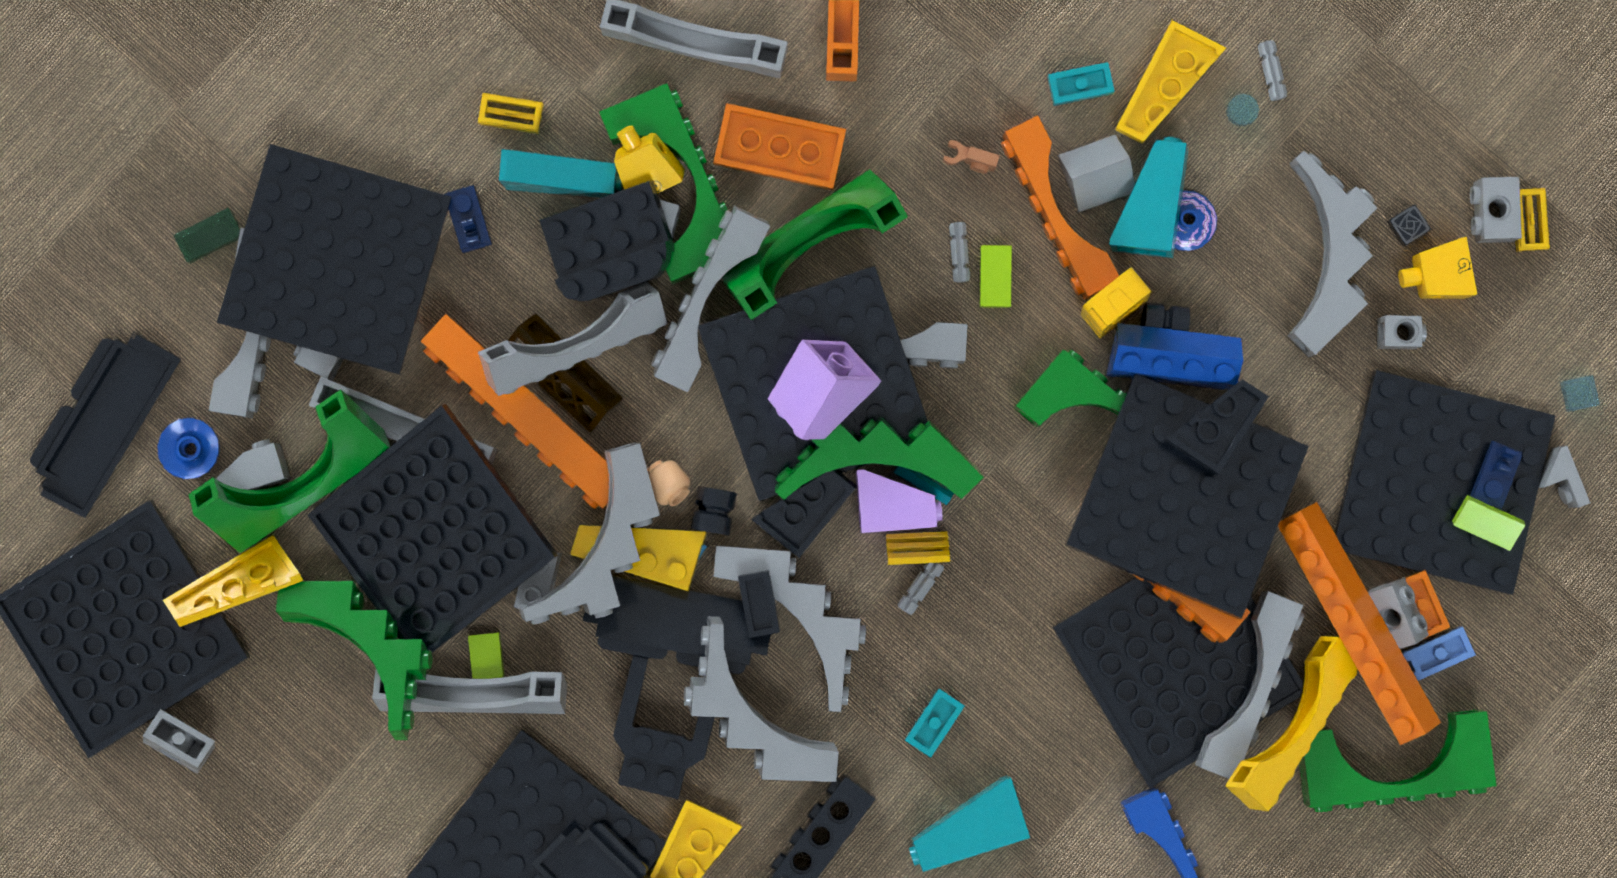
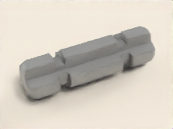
(1272, 70)
(959, 252)
(920, 587)

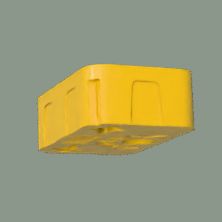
(1115, 302)

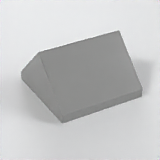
(1097, 173)

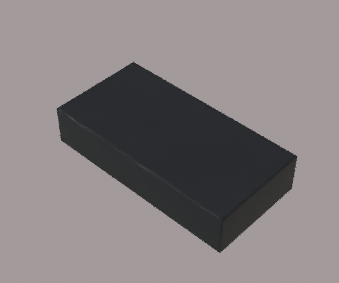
(759, 603)

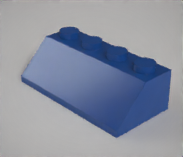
(1176, 356)

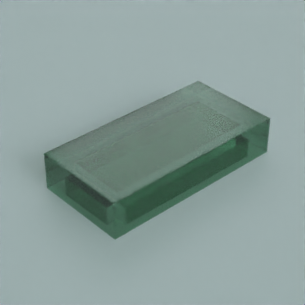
(208, 235)

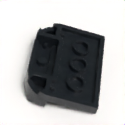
(609, 243)

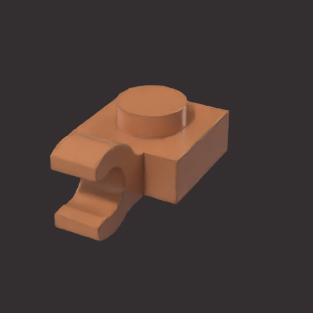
(978, 159)

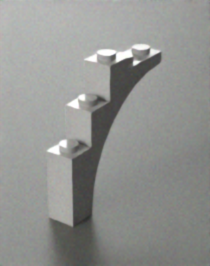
(1343, 255)
(591, 584)
(807, 603)
(780, 753)

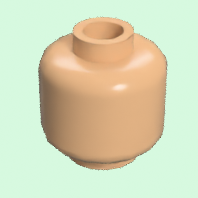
(668, 482)

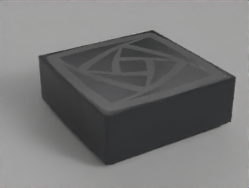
(1409, 225)

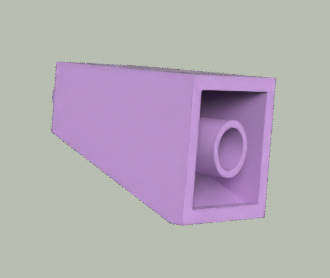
(821, 387)
(893, 506)

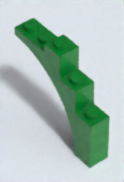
(925, 452)
(339, 609)

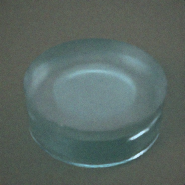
(1242, 110)

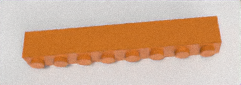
(524, 411)
(1359, 624)

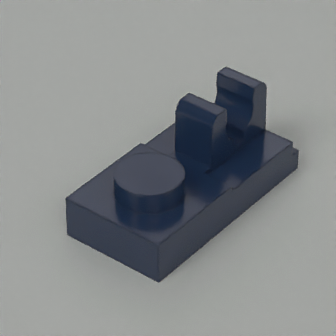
(468, 219)
(1496, 475)

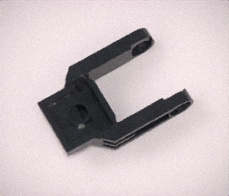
(655, 757)

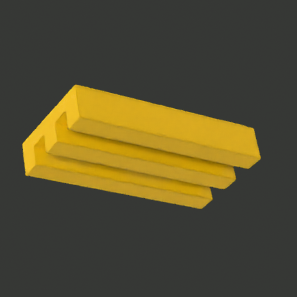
(536, 118)
(1542, 221)
(917, 544)

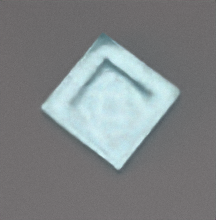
(1579, 393)

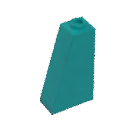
(557, 175)
(1154, 206)
(975, 827)

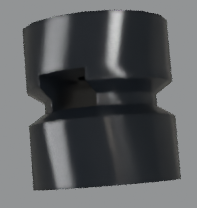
(1157, 316)
(713, 510)

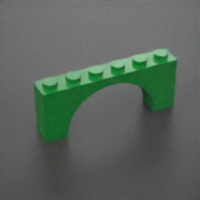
(659, 114)
(857, 205)
(1067, 385)
(249, 515)
(1460, 765)

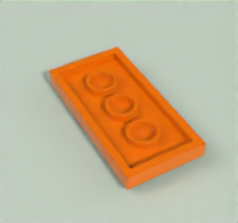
(779, 146)

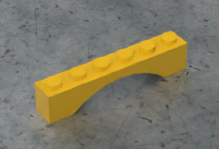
(1327, 674)

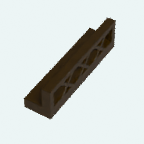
(585, 383)

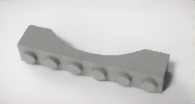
(655, 30)
(738, 240)
(631, 314)
(938, 343)
(237, 387)
(392, 419)
(1273, 625)
(514, 694)

